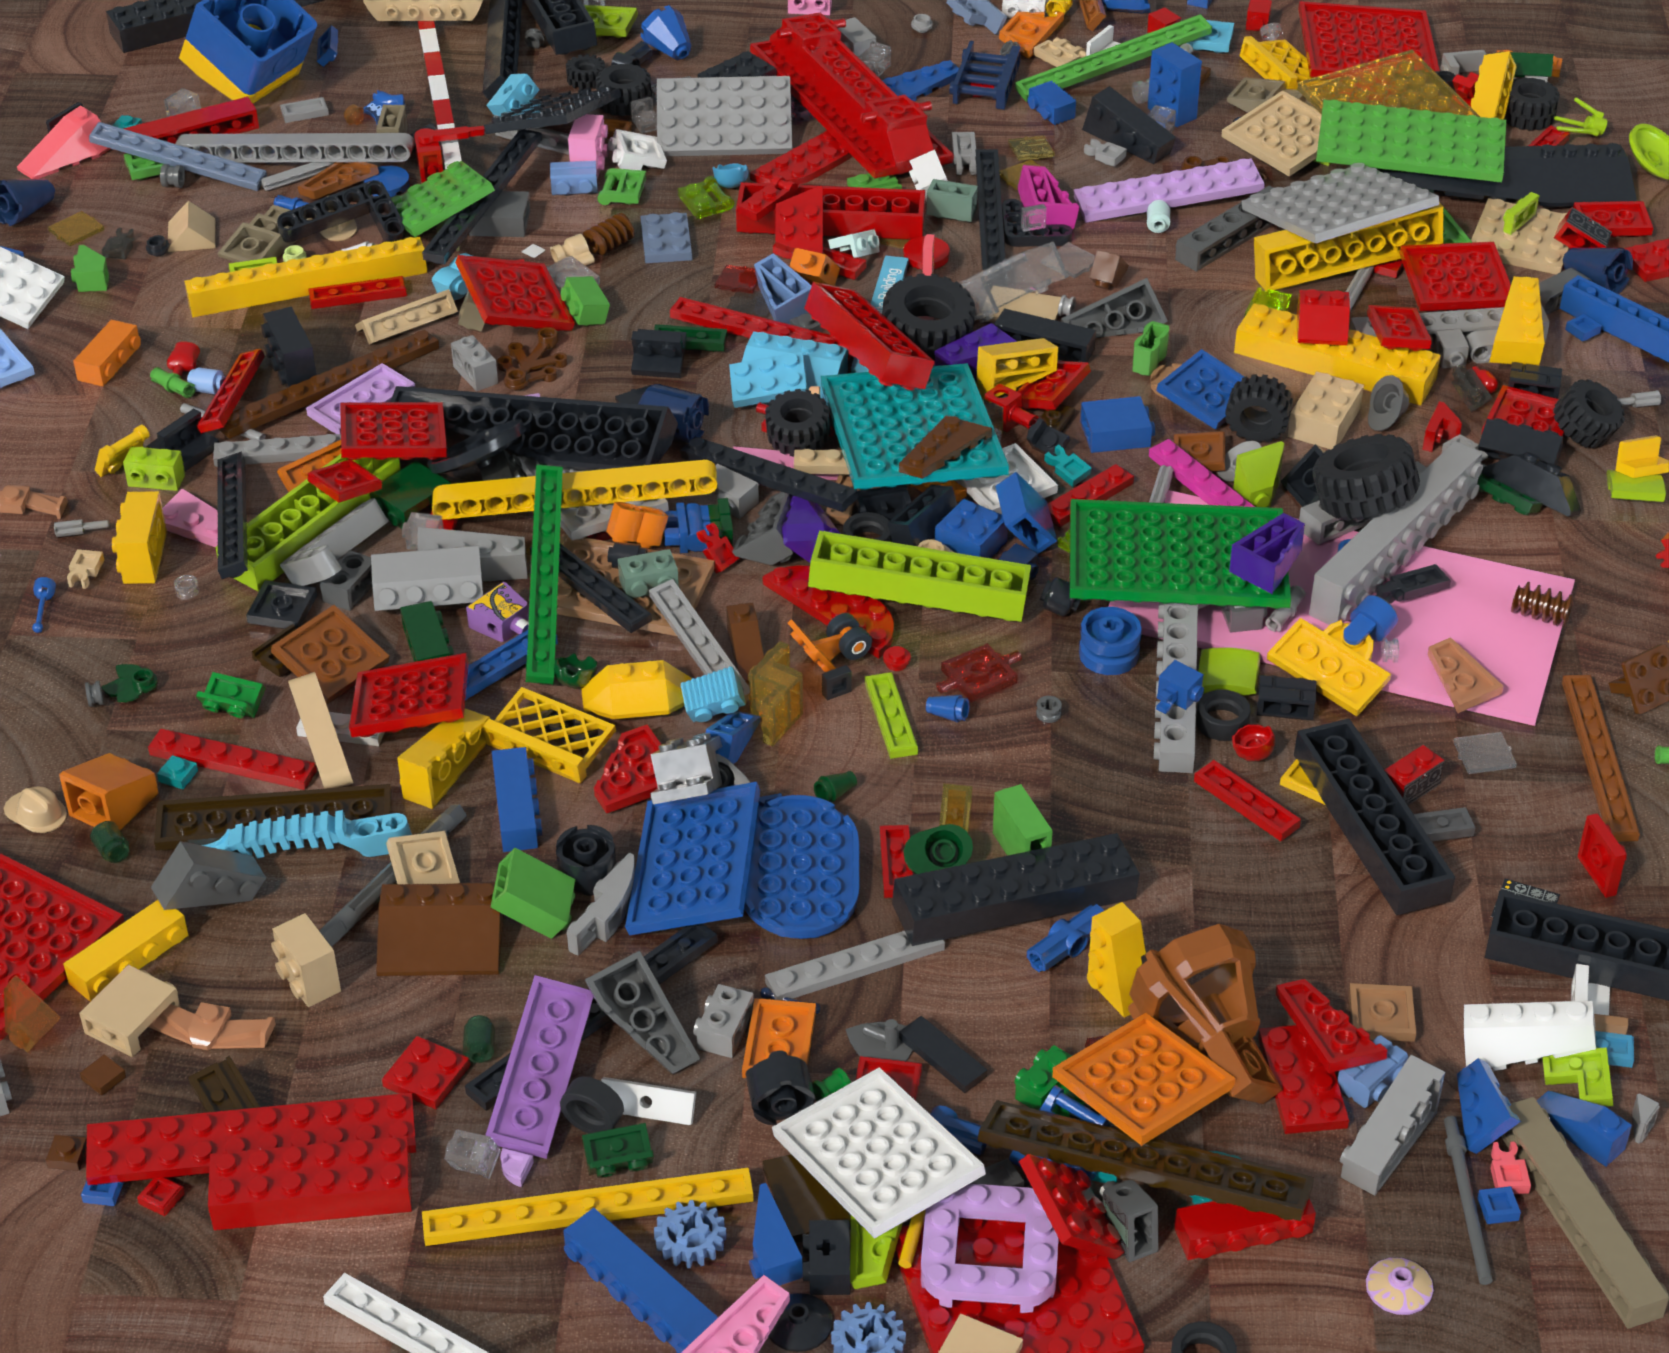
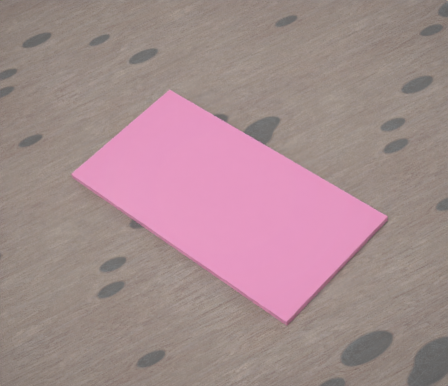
(1470, 612)

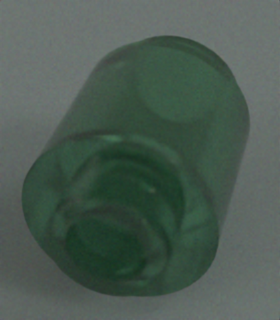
(110, 841)
(478, 1039)

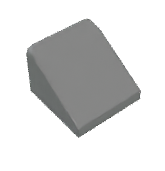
(1643, 1116)

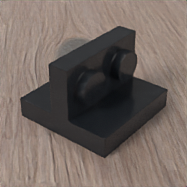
(658, 353)
(185, 437)

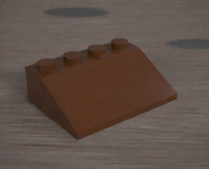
(438, 930)

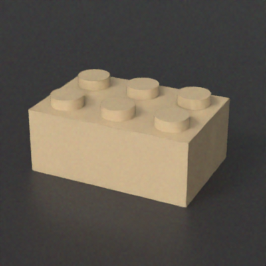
(1325, 410)

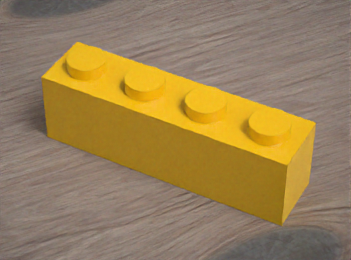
(1494, 85)
(131, 943)

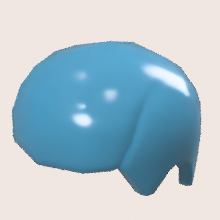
(730, 175)

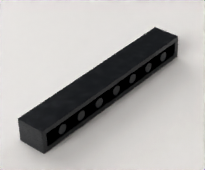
(501, 44)

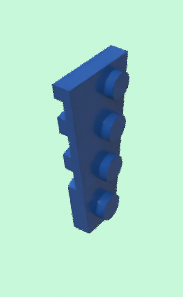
(923, 80)

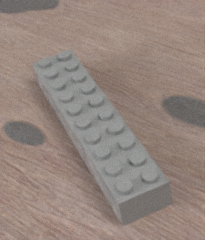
(1395, 536)

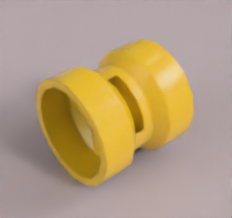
(1055, 6)

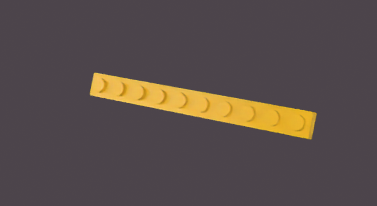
(565, 1208)

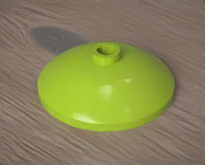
(1651, 149)

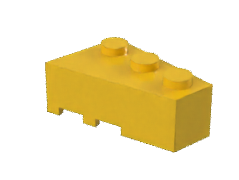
(1115, 955)

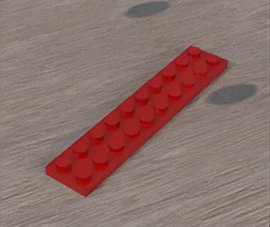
(184, 1142)

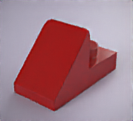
(1442, 425)

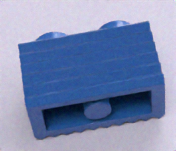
(1052, 102)

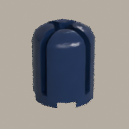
(685, 406)

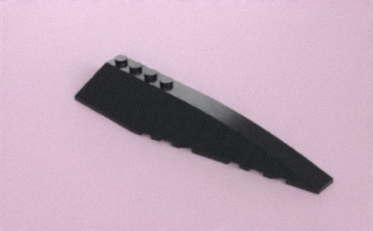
(559, 429)

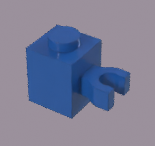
(1179, 686)

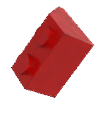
(1323, 317)

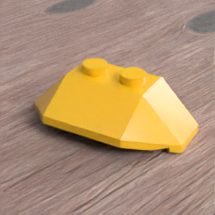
(635, 690)

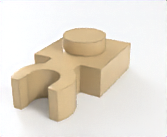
(84, 564)

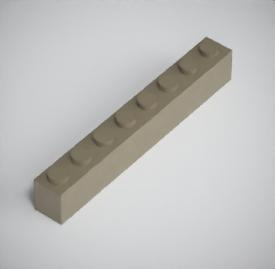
(1586, 1217)

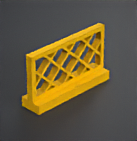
(1276, 61)
(550, 757)

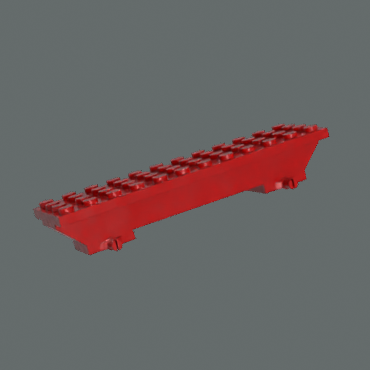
(849, 97)

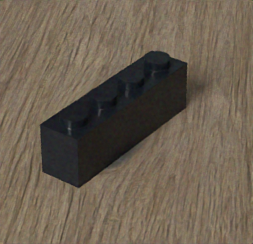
(1073, 341)

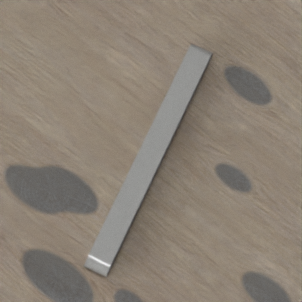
(303, 144)

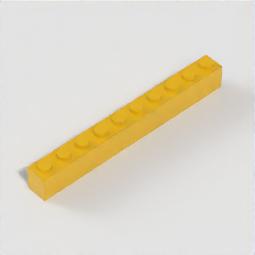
(294, 278)

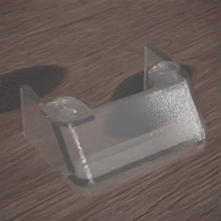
(1014, 278)

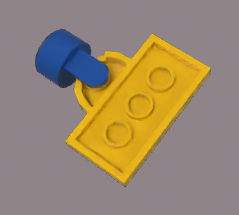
(1340, 654)

